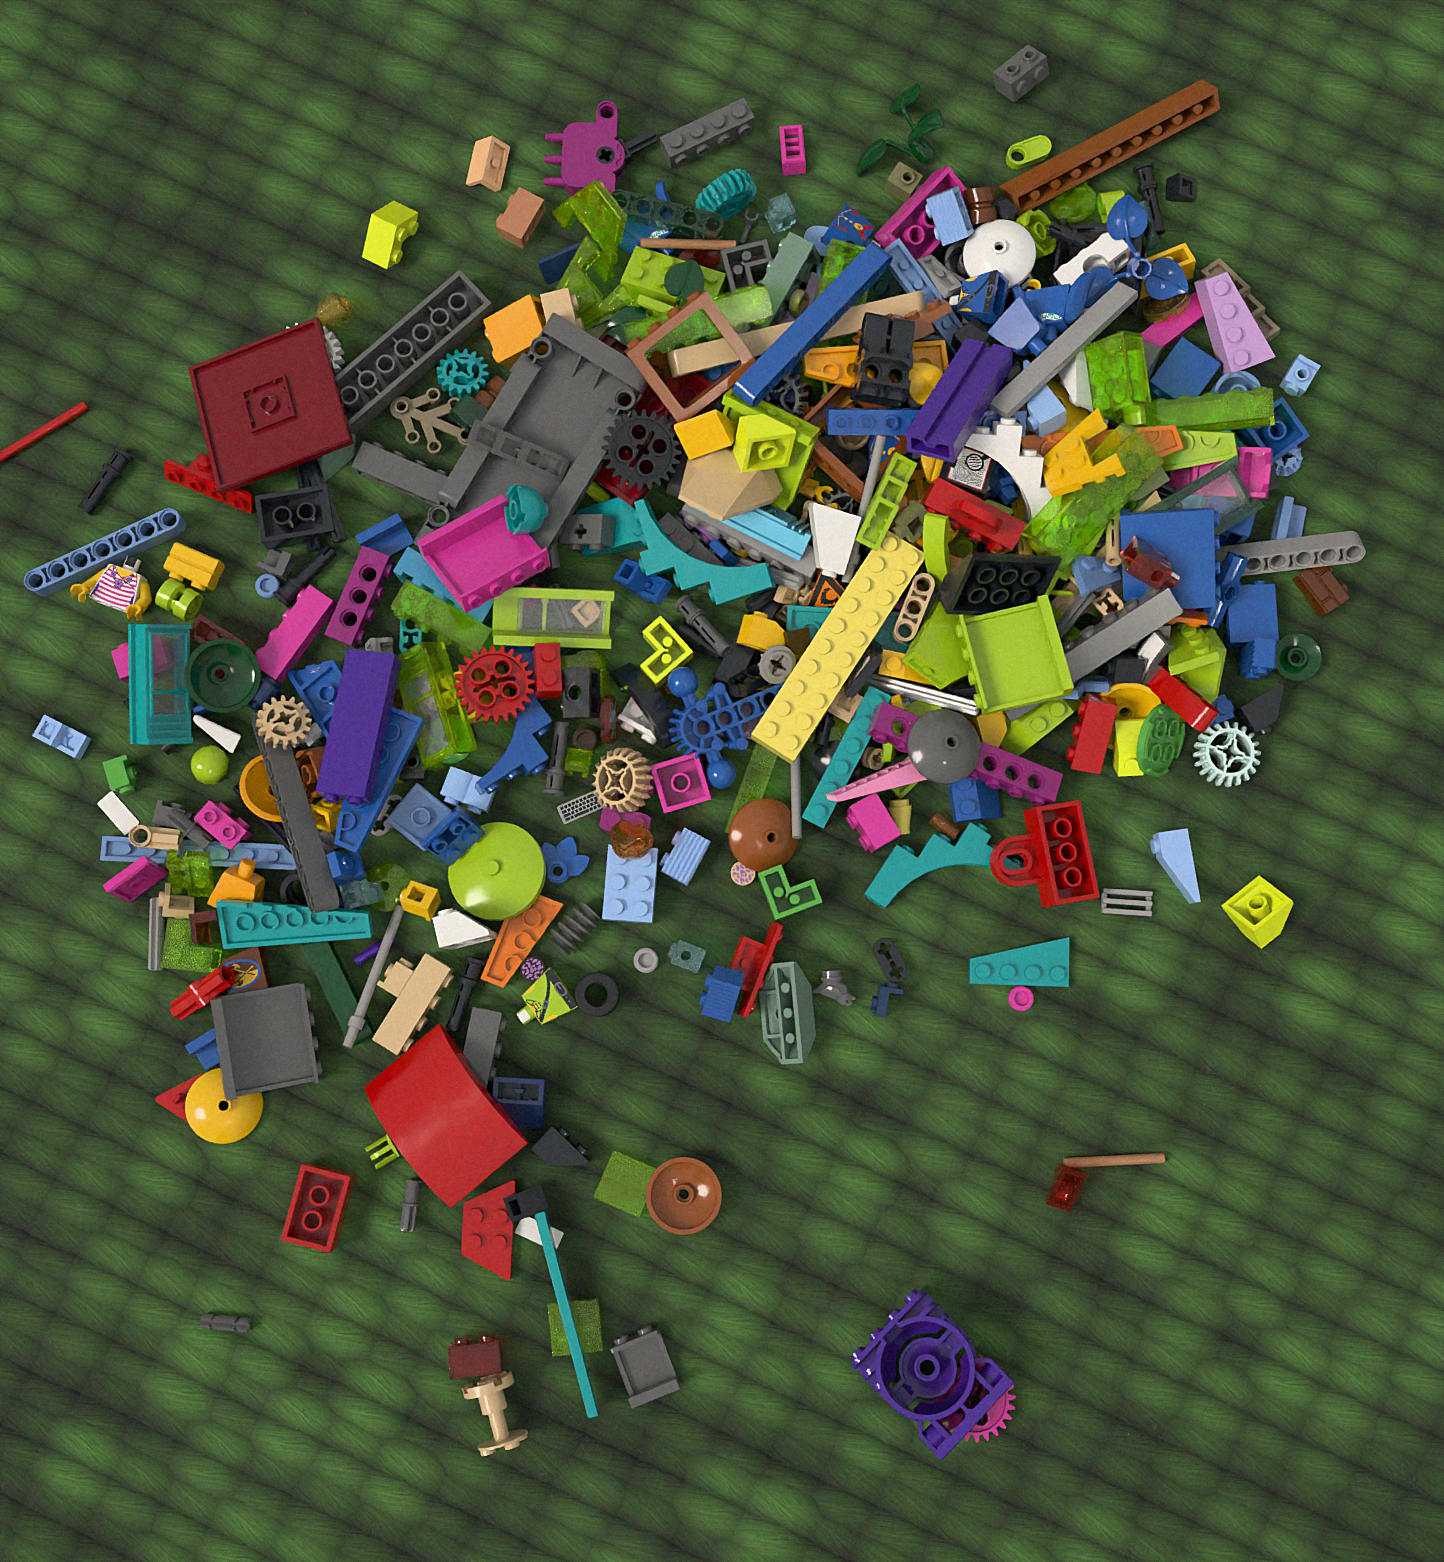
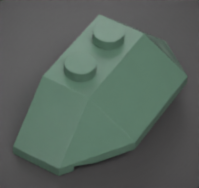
(787, 1013)

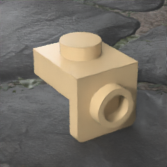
(175, 905)

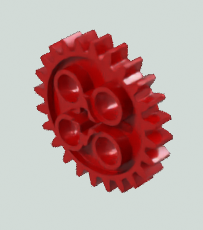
(487, 664)

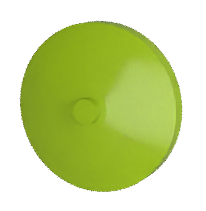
(499, 873)

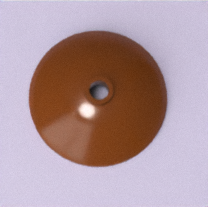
(750, 831)
(683, 1214)

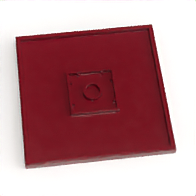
(270, 405)

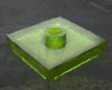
(624, 1183)

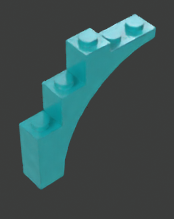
(665, 555)
(903, 866)

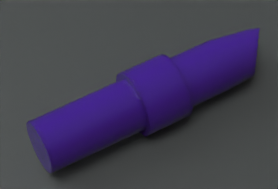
(369, 953)

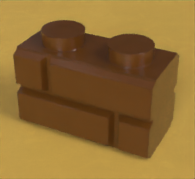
(1321, 589)

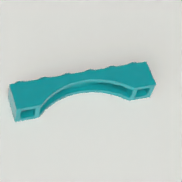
(844, 758)

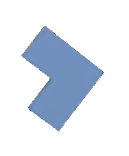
(1090, 683)

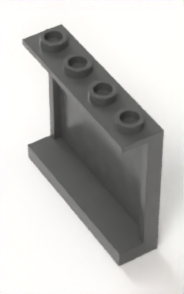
(265, 1039)

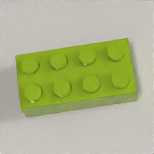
(647, 273)

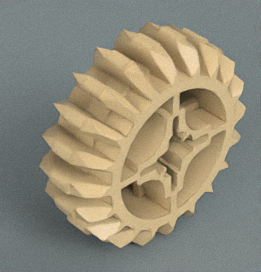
(630, 781)

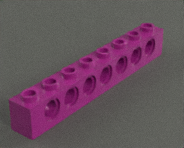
(1045, 780)

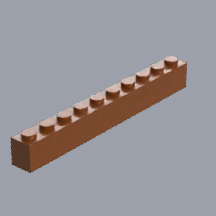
(1112, 146)

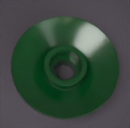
(1305, 650)

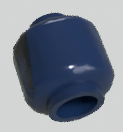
(267, 689)

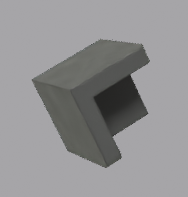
(278, 564)

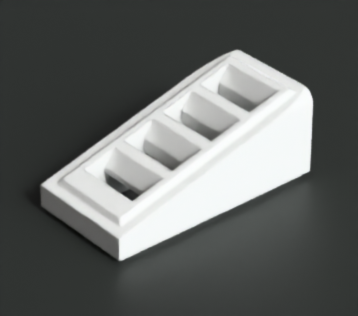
(223, 736)

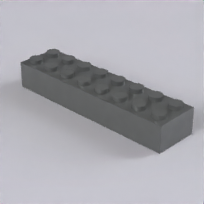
(411, 349)

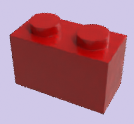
(547, 670)

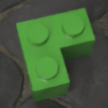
(786, 900)

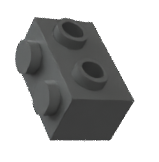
(1021, 73)

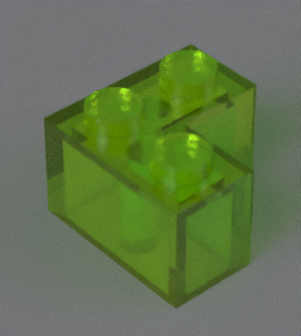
(183, 954)

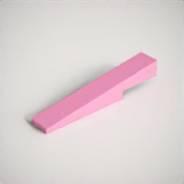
(890, 777)

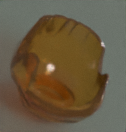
(630, 840)

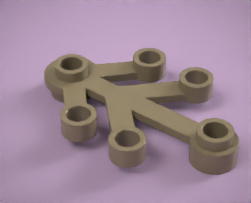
(428, 419)

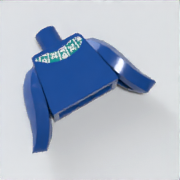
(634, 232)
(1059, 304)

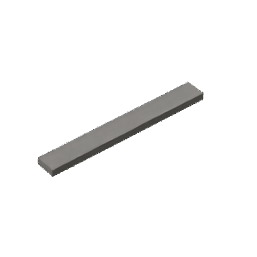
(1063, 350)

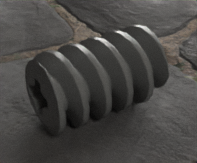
(575, 927)

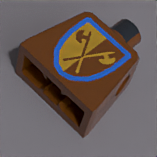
(250, 970)

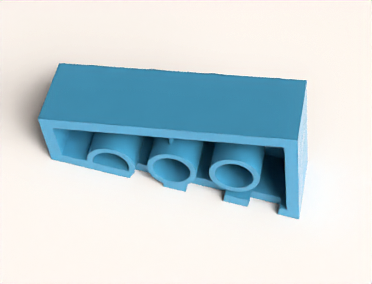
(417, 571)

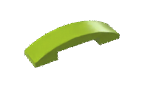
(935, 546)

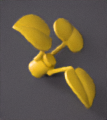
(923, 380)

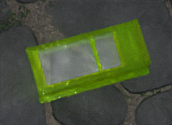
(429, 693)

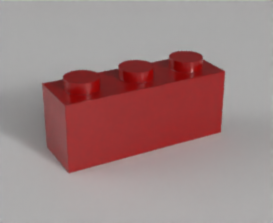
(1092, 733)

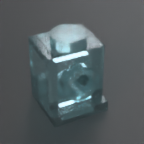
(780, 213)
(361, 893)
(695, 960)

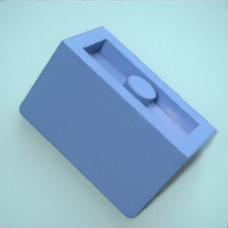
(1288, 519)

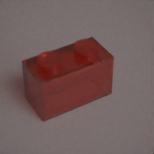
(475, 1357)

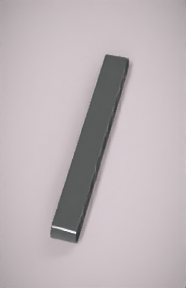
(298, 823)

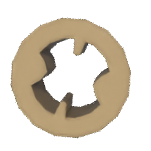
(867, 758)

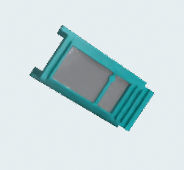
(157, 684)

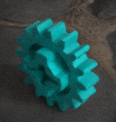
(462, 373)

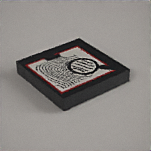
(969, 472)
(864, 669)

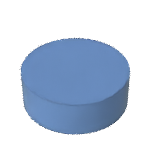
(266, 585)

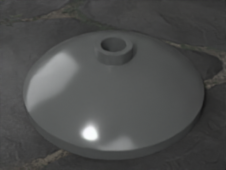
(932, 754)

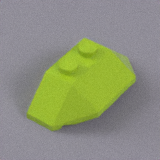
(1208, 677)
(1036, 723)

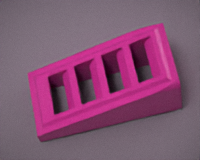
(794, 163)

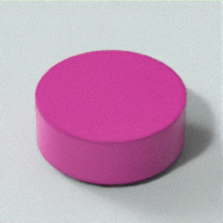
(1020, 998)

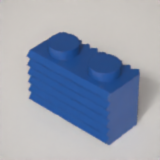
(1257, 658)
(722, 993)

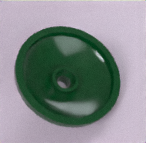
(236, 685)

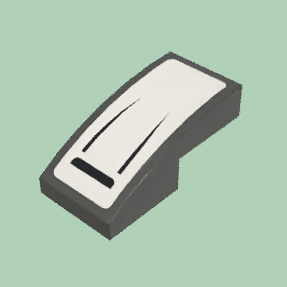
(1153, 651)

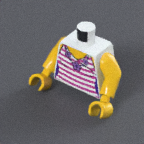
(118, 588)

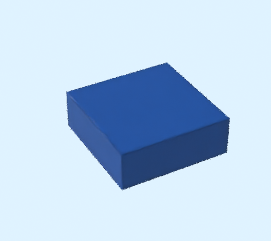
(724, 552)

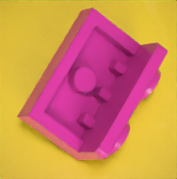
(222, 825)

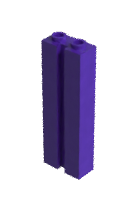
(959, 400)
(358, 727)

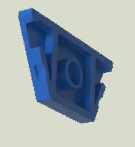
(318, 690)

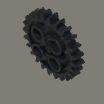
(622, 437)

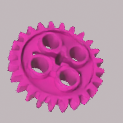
(993, 1417)

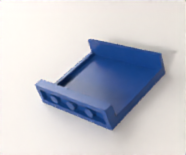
(1188, 544)

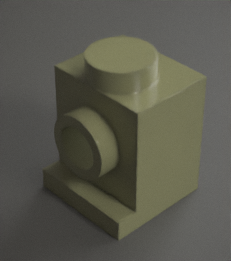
(910, 522)

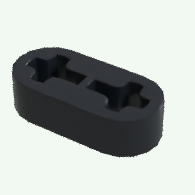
(895, 958)

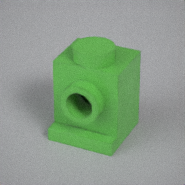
(121, 774)

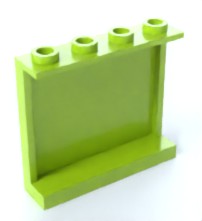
(803, 446)
(1014, 657)

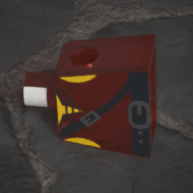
(1148, 565)

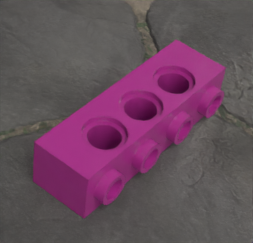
(367, 561)

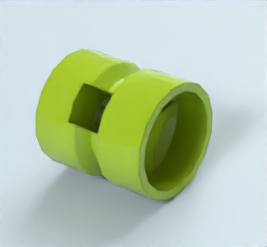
(180, 600)

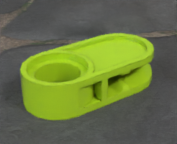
(1033, 149)

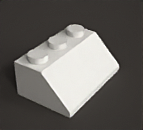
(460, 930)

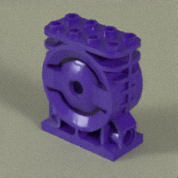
(878, 1362)

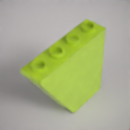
(937, 650)

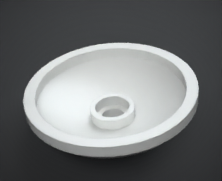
(1013, 261)

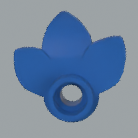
(565, 857)

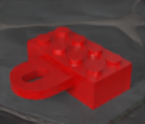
(973, 516)
(1053, 855)

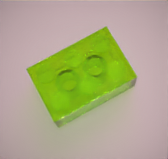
(1118, 375)

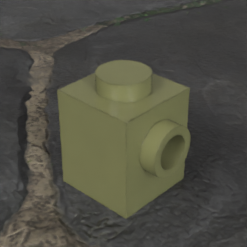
(903, 182)

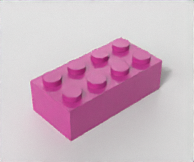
(911, 220)

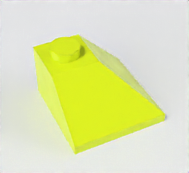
(1125, 746)
(1259, 911)

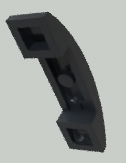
(649, 701)

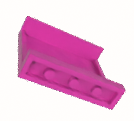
(480, 556)

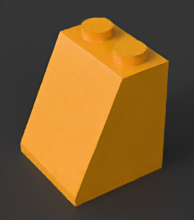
(514, 329)

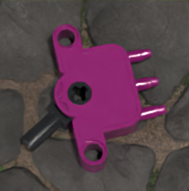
(589, 146)

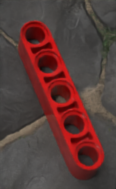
(1182, 699)

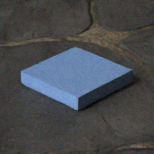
(417, 814)

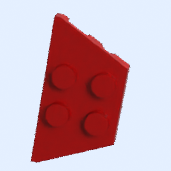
(489, 1230)

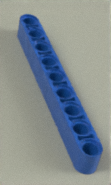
(812, 324)

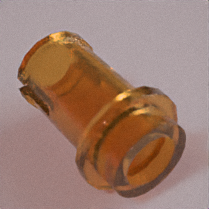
(944, 826)

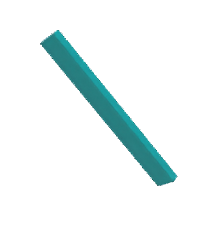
(567, 1314)

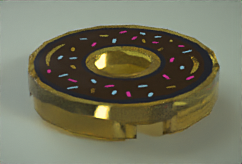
(1157, 310)

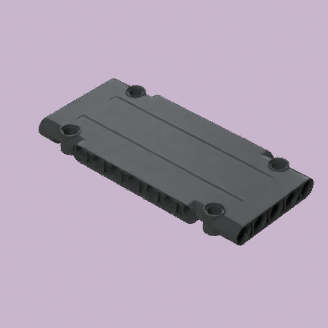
(559, 404)

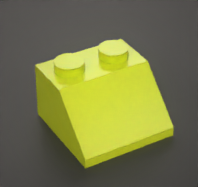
(762, 443)

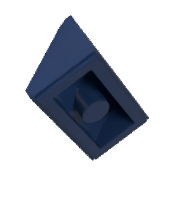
(555, 265)

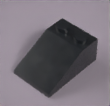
(294, 516)

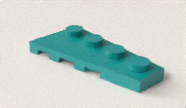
(1026, 966)

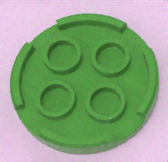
(1159, 740)

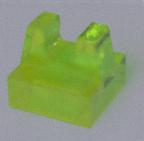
(578, 761)

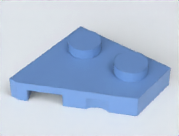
(1093, 574)

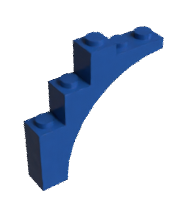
(523, 749)

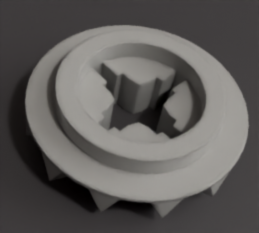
(787, 660)

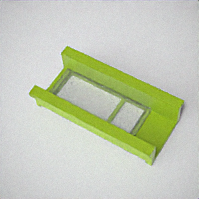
(552, 616)

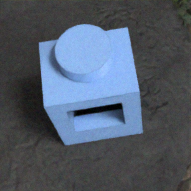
(1302, 368)

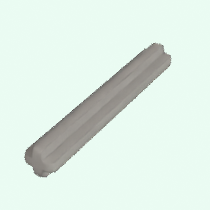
(780, 577)

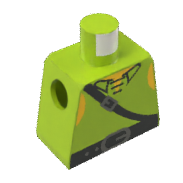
(546, 999)

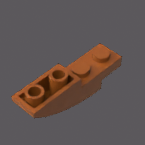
(923, 318)

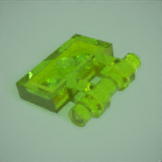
(197, 870)

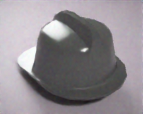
(851, 459)

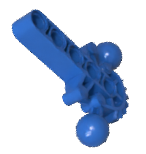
(683, 684)

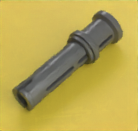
(697, 618)
(556, 771)

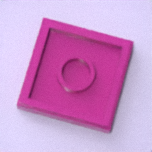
(136, 879)

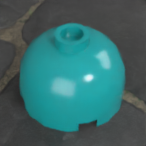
(525, 510)

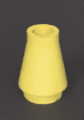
(901, 814)

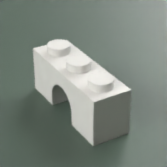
(1103, 252)

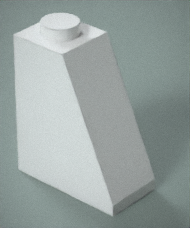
(832, 538)

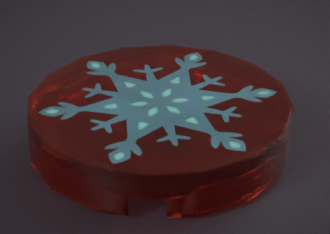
(609, 719)

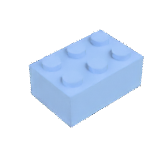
(630, 888)

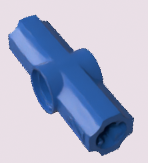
(1228, 579)

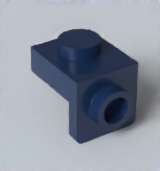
(880, 1002)

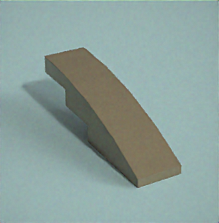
(1266, 325)

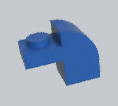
(639, 584)
(345, 868)

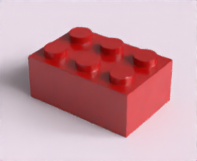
(318, 1207)

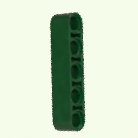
(336, 986)

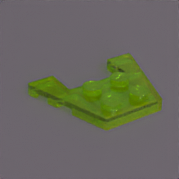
(601, 218)
(591, 302)

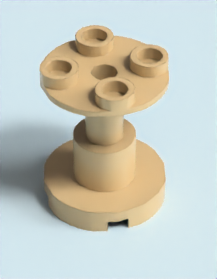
(492, 1402)

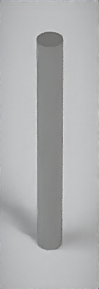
(796, 799)

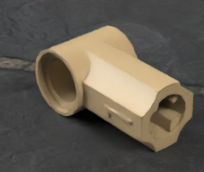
(157, 838)

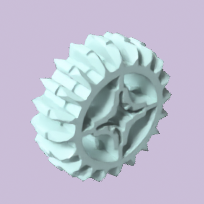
(1246, 757)

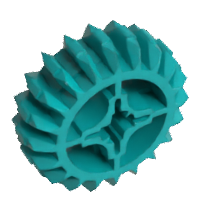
(728, 194)

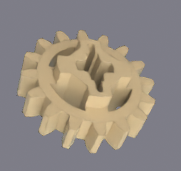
(278, 731)

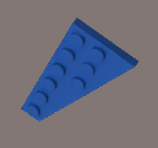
(358, 821)

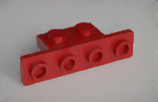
(201, 479)
(752, 960)

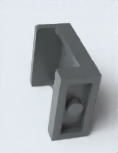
(645, 1365)

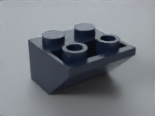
(522, 1099)

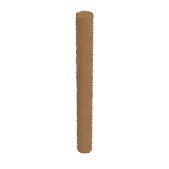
(687, 243)
(1114, 1160)

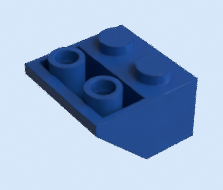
(452, 836)

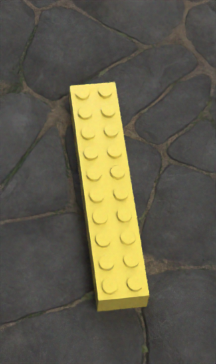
(838, 647)

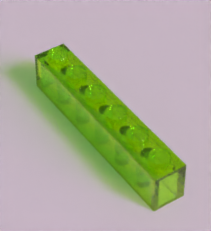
(1214, 411)

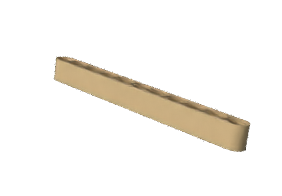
(719, 353)

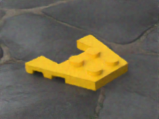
(1070, 463)

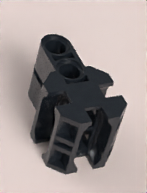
(881, 360)

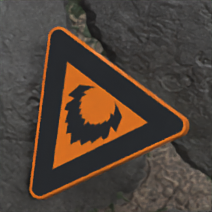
(825, 592)

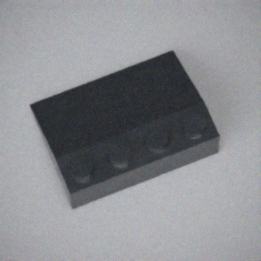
(996, 582)

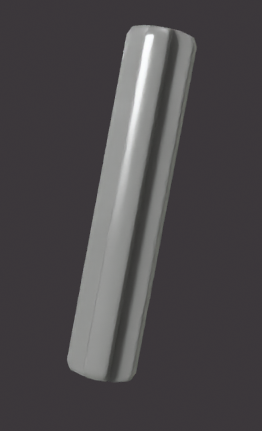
(156, 935)

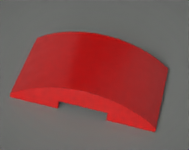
(443, 1117)

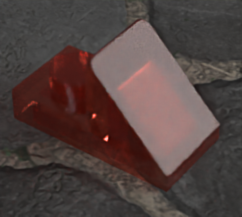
(1065, 1187)

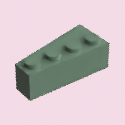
(786, 274)

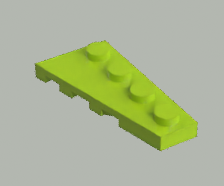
(1201, 449)

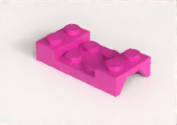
(1253, 471)

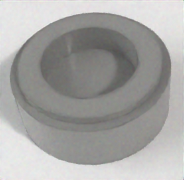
(646, 960)

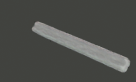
(923, 694)

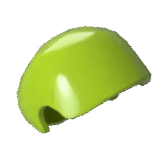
(209, 764)

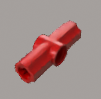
(200, 992)

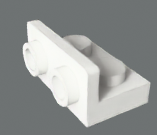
(634, 719)

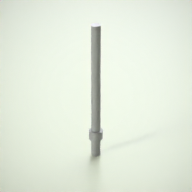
(865, 502)
(357, 1022)

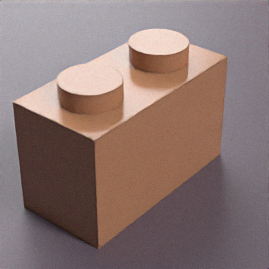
(520, 217)

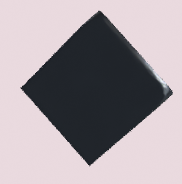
(1180, 188)

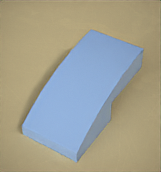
(62, 737)

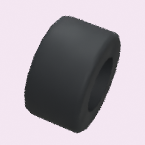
(584, 1002)

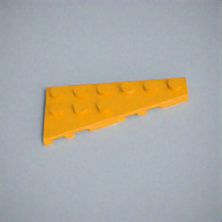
(837, 363)

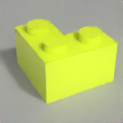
(386, 233)
(669, 654)

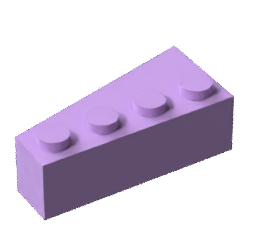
(1230, 325)

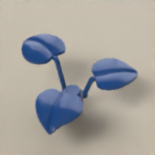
(1164, 276)

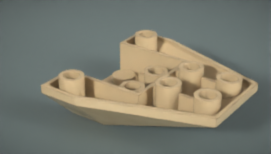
(721, 490)

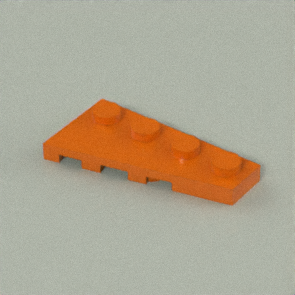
(517, 940)

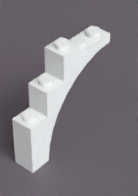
(1024, 466)

